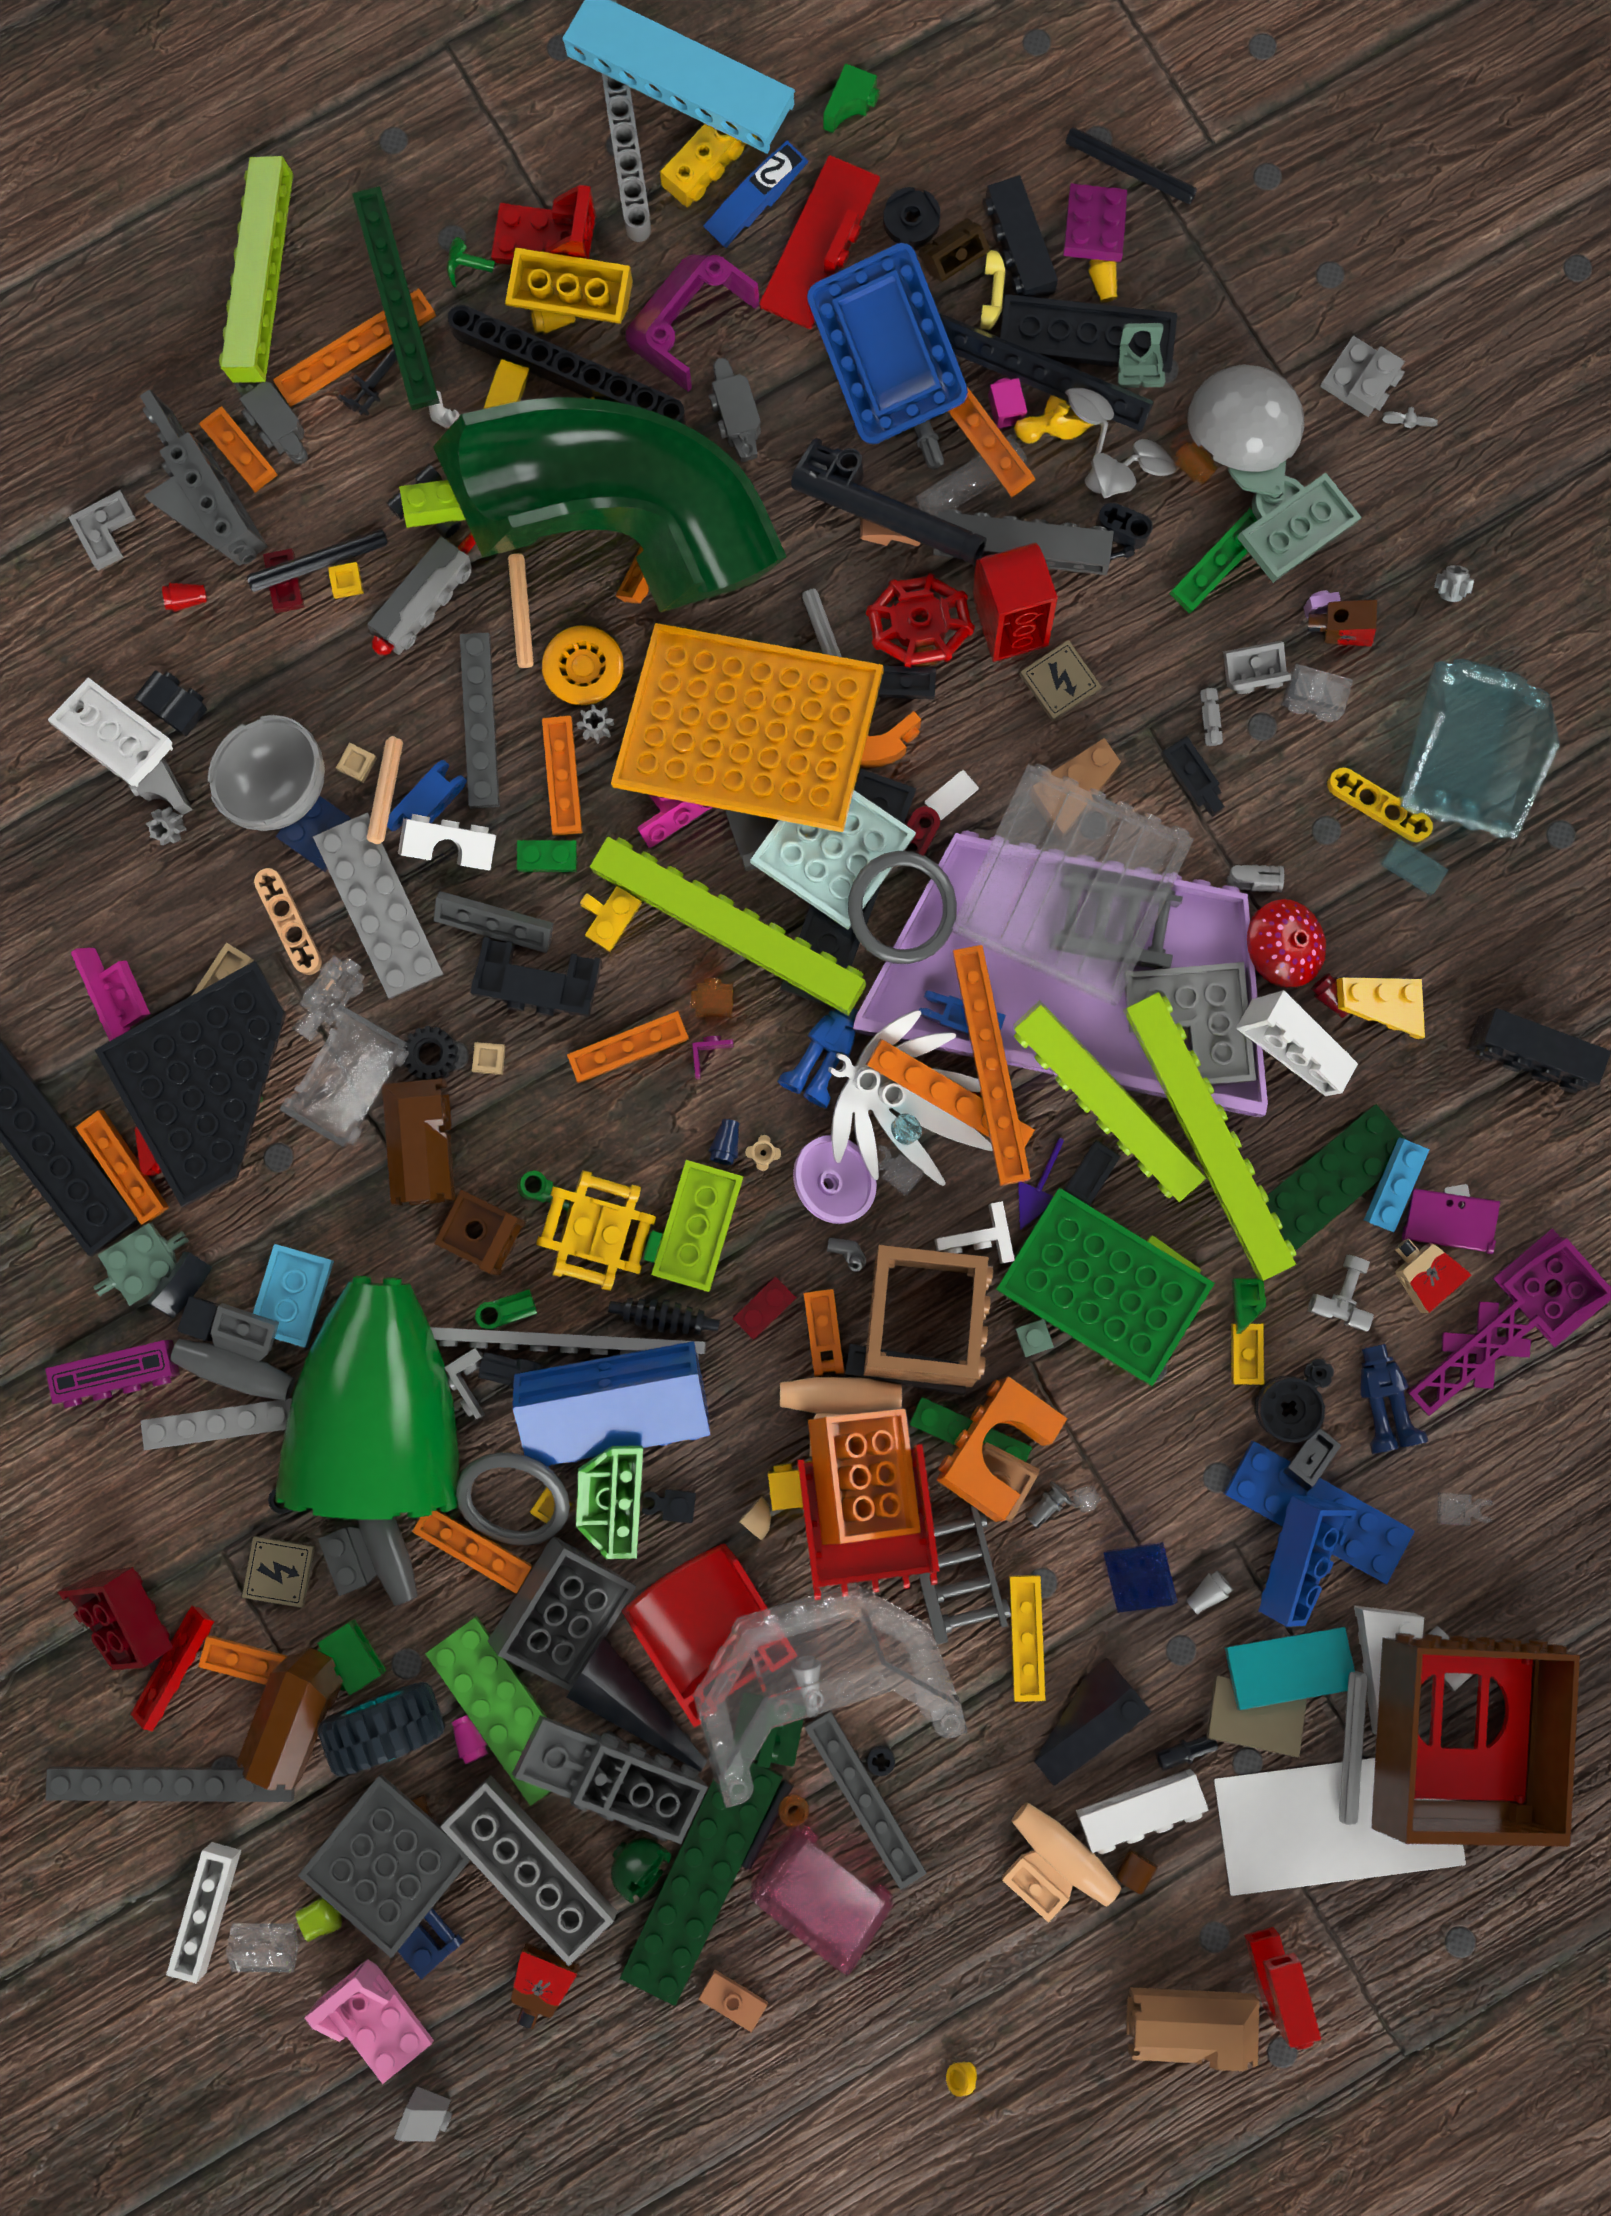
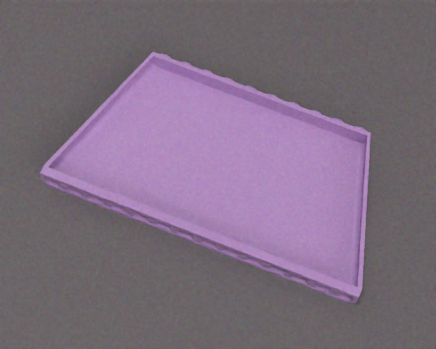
(1201, 931)

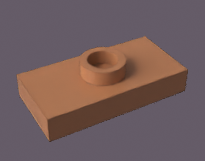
(733, 2000)

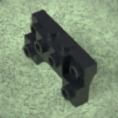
(532, 987)

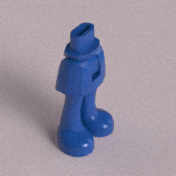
(832, 1034)

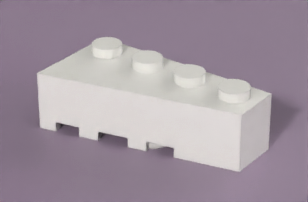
(1297, 1042)
(1372, 1626)

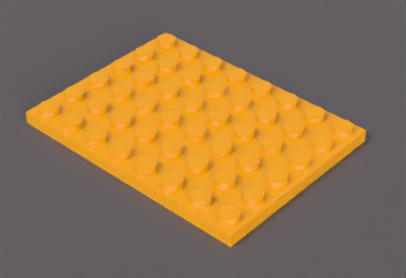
(748, 727)

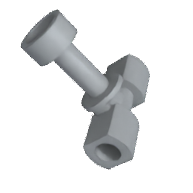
(1343, 1305)

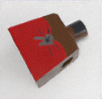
(1347, 622)
(540, 1984)

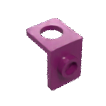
(708, 1043)

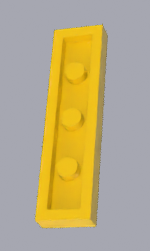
(1027, 1638)

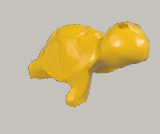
(1057, 421)

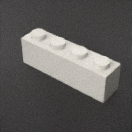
(1142, 1811)
(203, 1912)

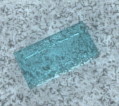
(1414, 867)

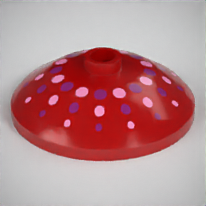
(1275, 946)

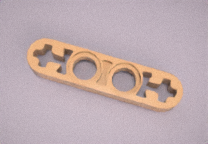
(284, 923)

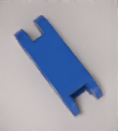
(428, 797)

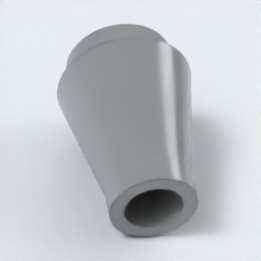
(1209, 1592)

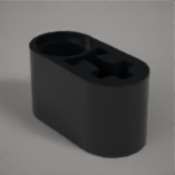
(1131, 518)

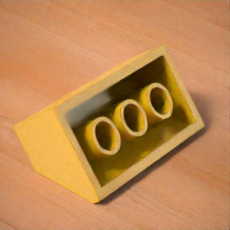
(569, 286)

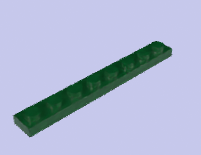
(395, 298)

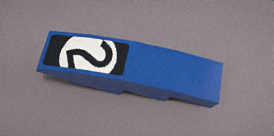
(755, 193)

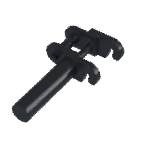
(369, 384)

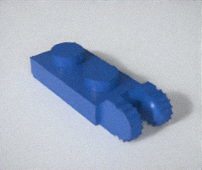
(953, 1015)

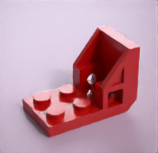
(559, 231)

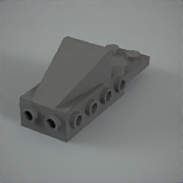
(198, 490)
(612, 1778)

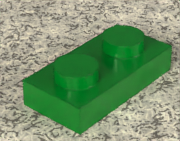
(546, 855)

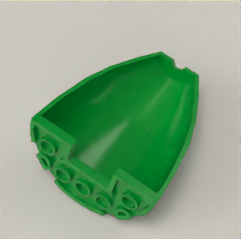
(371, 1413)

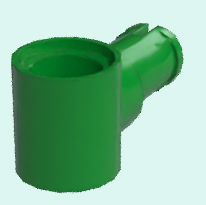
(544, 1191)

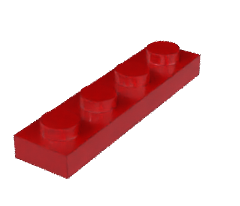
(172, 1668)

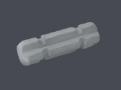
(1211, 717)

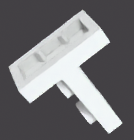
(982, 1238)

